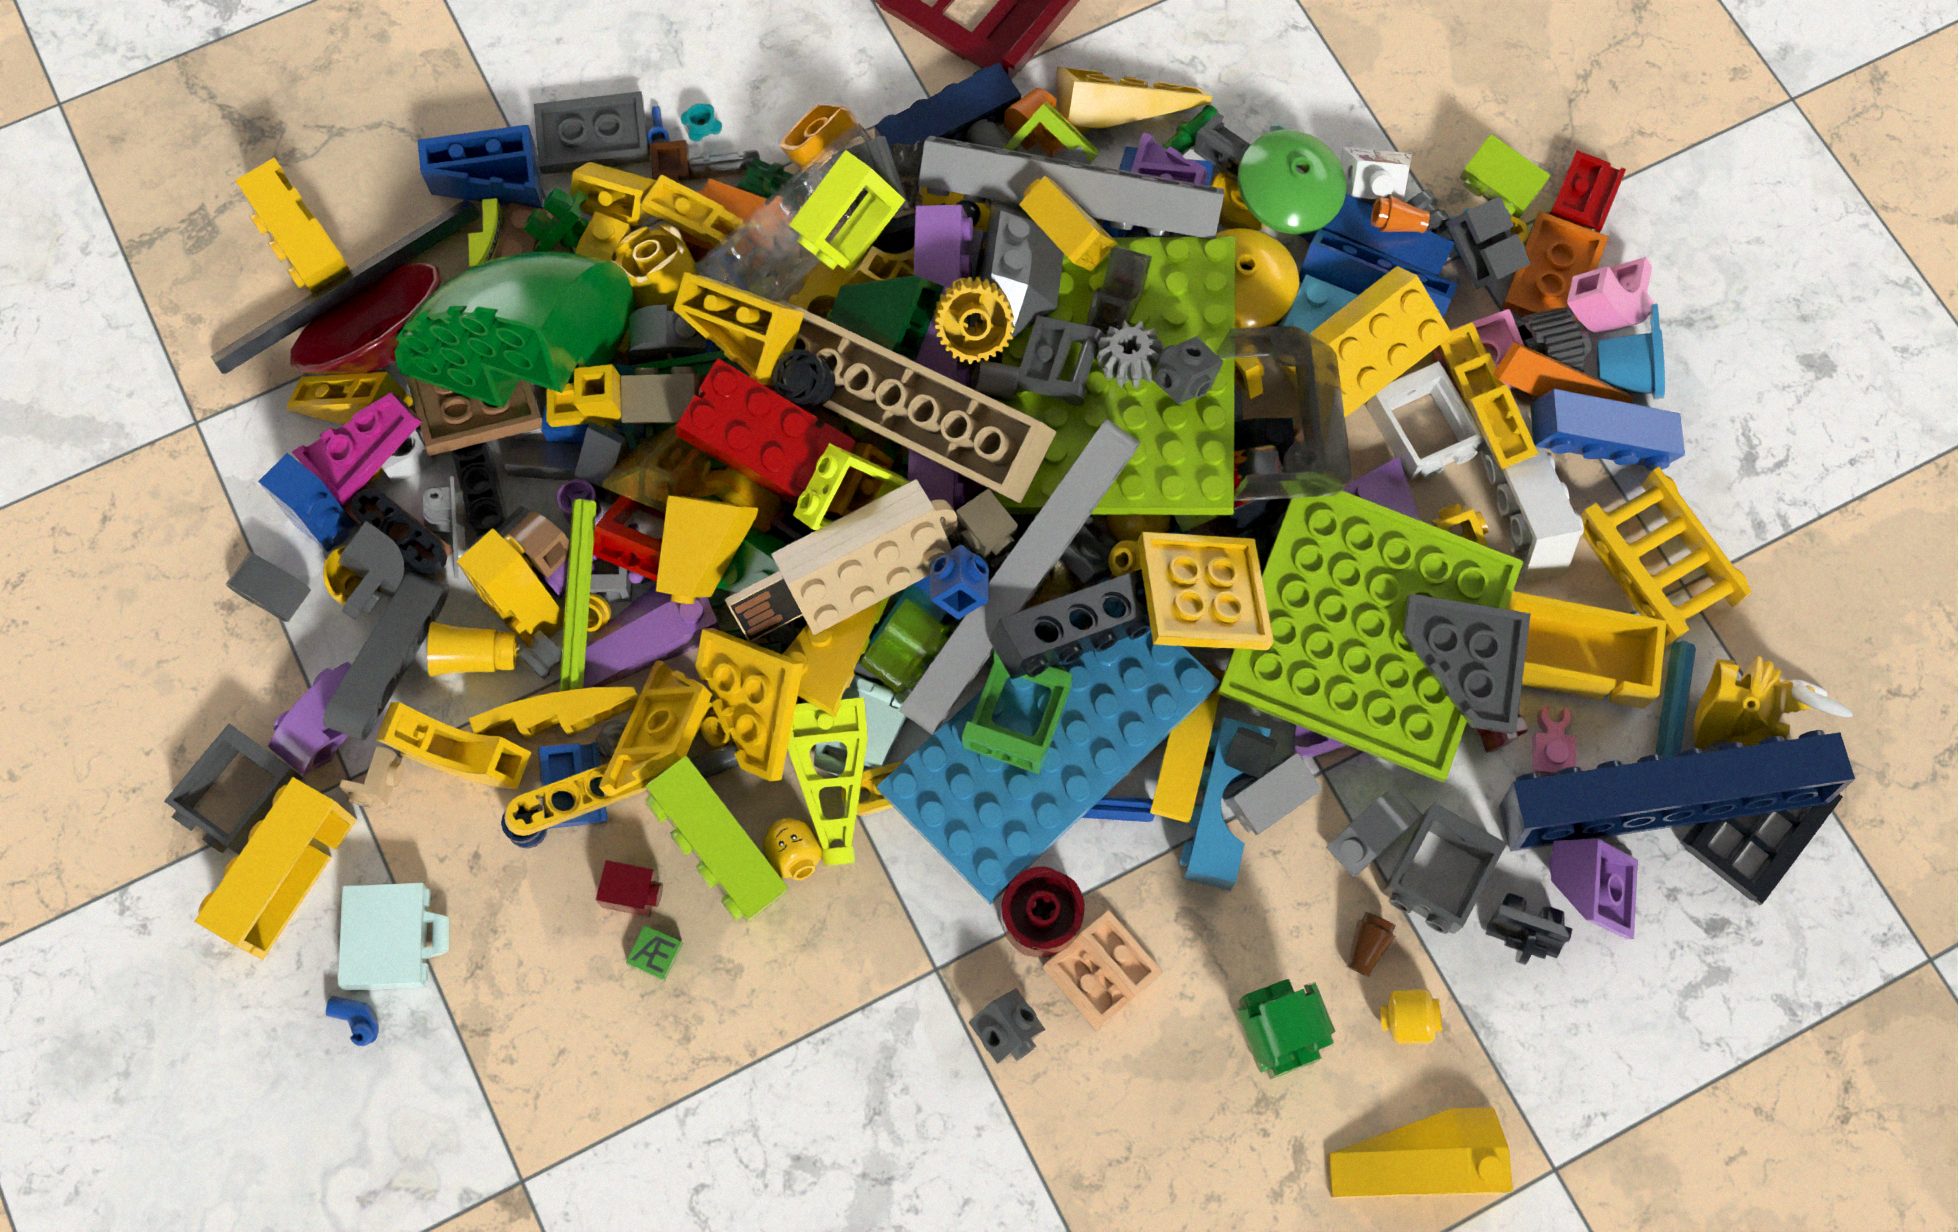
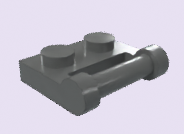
(1047, 356)

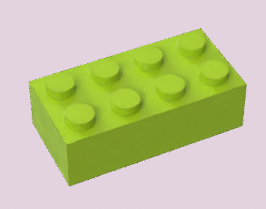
(716, 839)

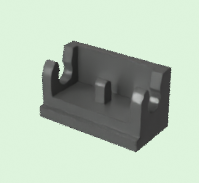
(1220, 146)

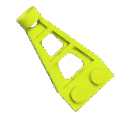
(816, 726)

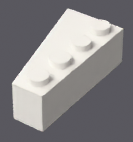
(1538, 511)

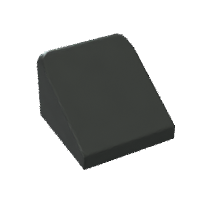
(1250, 752)

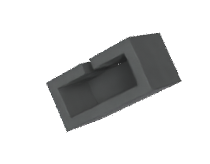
(1487, 242)

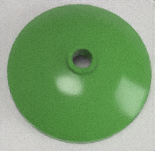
(1281, 194)

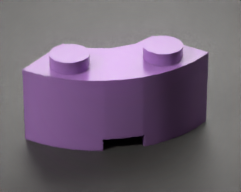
(300, 732)

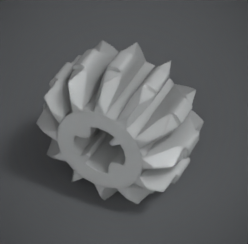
(1129, 354)

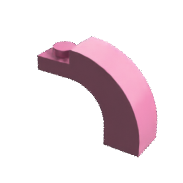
(1612, 297)

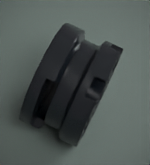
(804, 380)

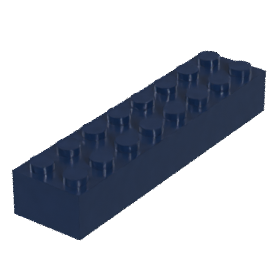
(1675, 790)

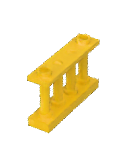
(1645, 589)

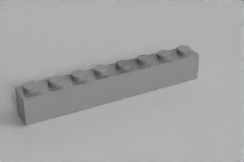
(1102, 192)

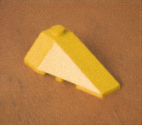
(1100, 102)
(1435, 1156)

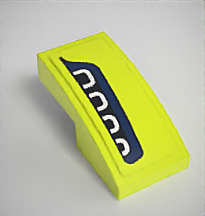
(484, 244)

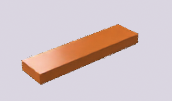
(1540, 374)

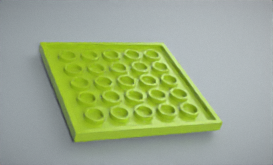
(1337, 626)

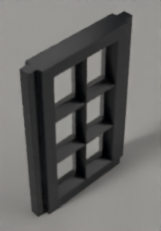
(1779, 858)

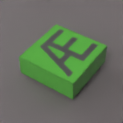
(654, 953)

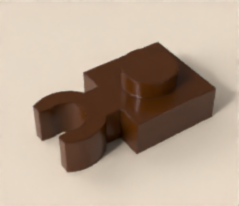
(670, 160)

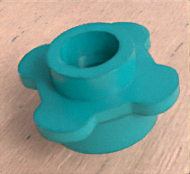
(701, 113)

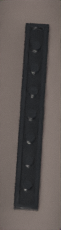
(344, 286)

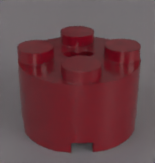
(1051, 891)

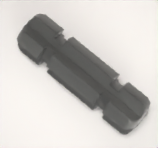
(721, 164)

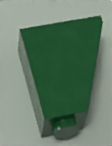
(888, 311)

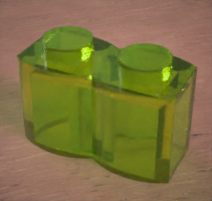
(906, 646)

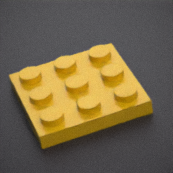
(1204, 591)

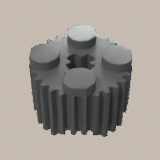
(1556, 336)

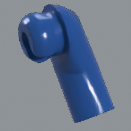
(359, 1017)

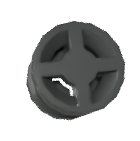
(540, 654)

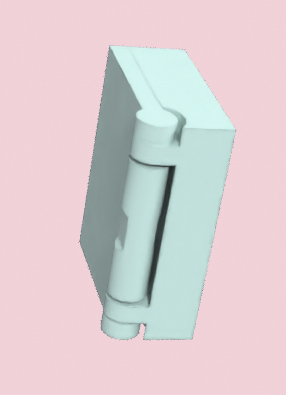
(883, 726)
(387, 936)

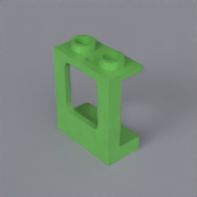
(1008, 745)

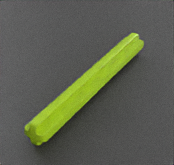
(577, 594)

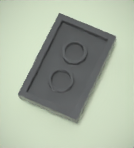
(593, 130)

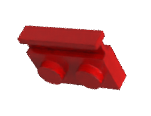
(1587, 191)

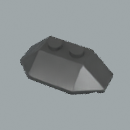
(1022, 264)

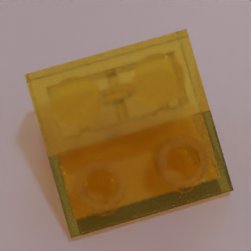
(659, 468)

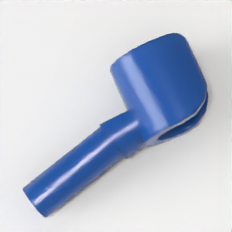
(657, 130)

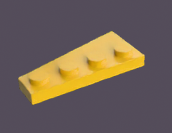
(832, 657)

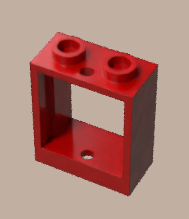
(616, 542)

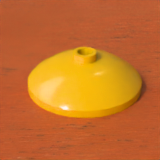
(1270, 287)

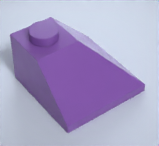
(1597, 882)

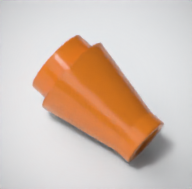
(1398, 216)

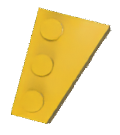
(292, 226)
(510, 586)

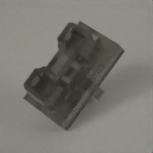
(908, 165)

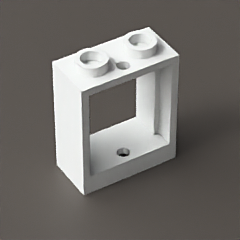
(1425, 381)

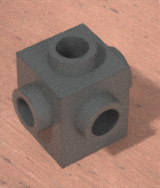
(1187, 370)
(1007, 1027)

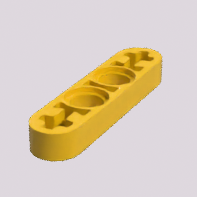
(584, 801)

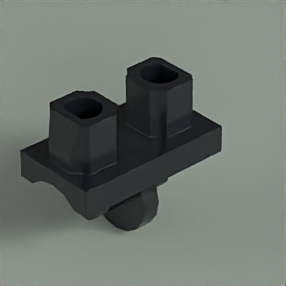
(1527, 932)

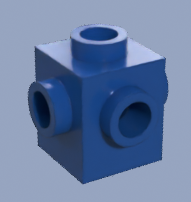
(959, 582)

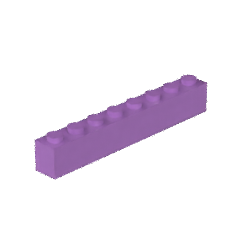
(941, 258)

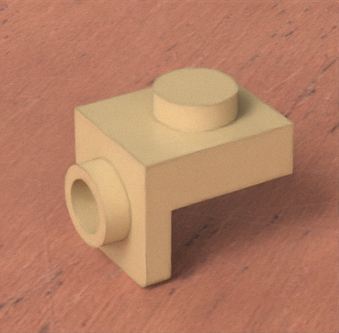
(381, 777)

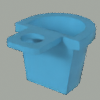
(1634, 361)

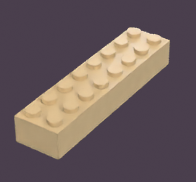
(927, 410)

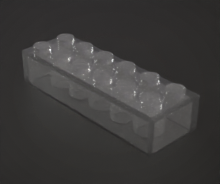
(763, 248)

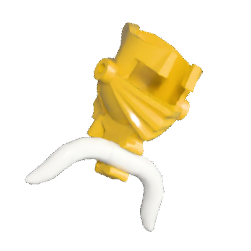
(1752, 707)

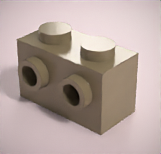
(658, 398)
(986, 529)

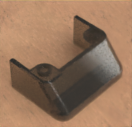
(1322, 460)

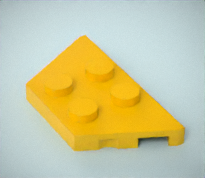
(657, 729)

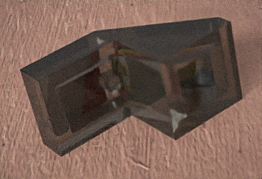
(1120, 290)

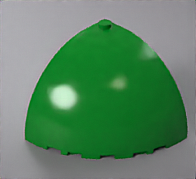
(517, 321)

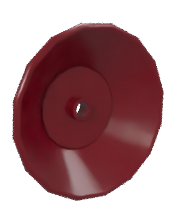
(364, 328)

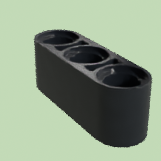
(484, 501)

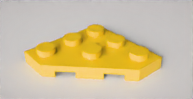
(753, 698)

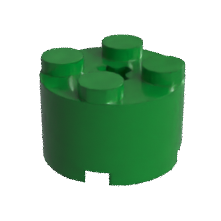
(1287, 1024)

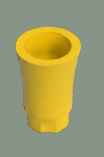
(469, 649)

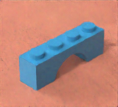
(1214, 850)

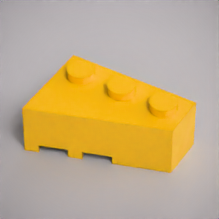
(741, 323)

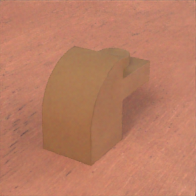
(542, 542)

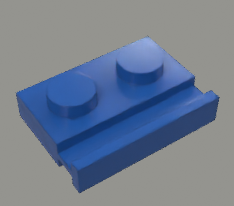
(563, 762)

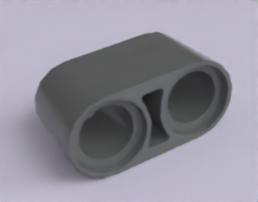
(268, 587)

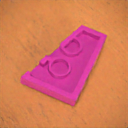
(356, 451)

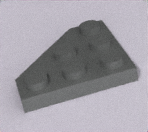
(1472, 655)

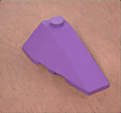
(643, 633)

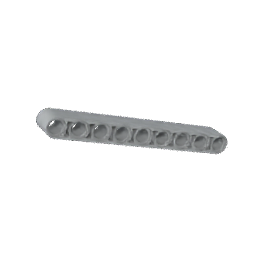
(1020, 575)

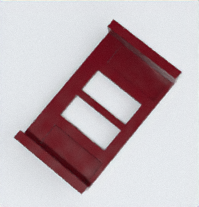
(1005, 36)

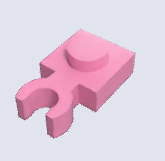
(1552, 748)

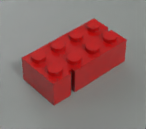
(757, 432)

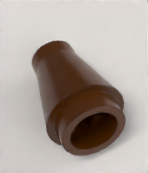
(1370, 942)

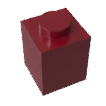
(629, 888)

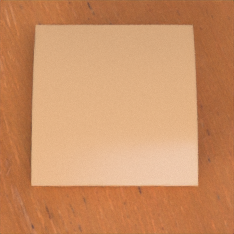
(1102, 970)

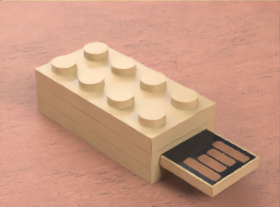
(849, 563)

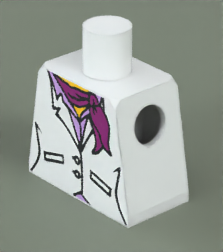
(1375, 172)

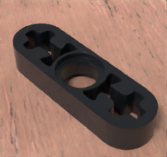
(395, 515)

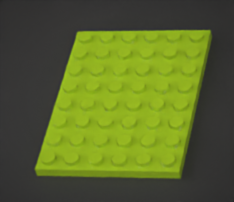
(1183, 448)

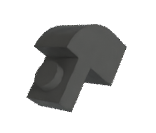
(659, 332)
(375, 560)
(1374, 831)

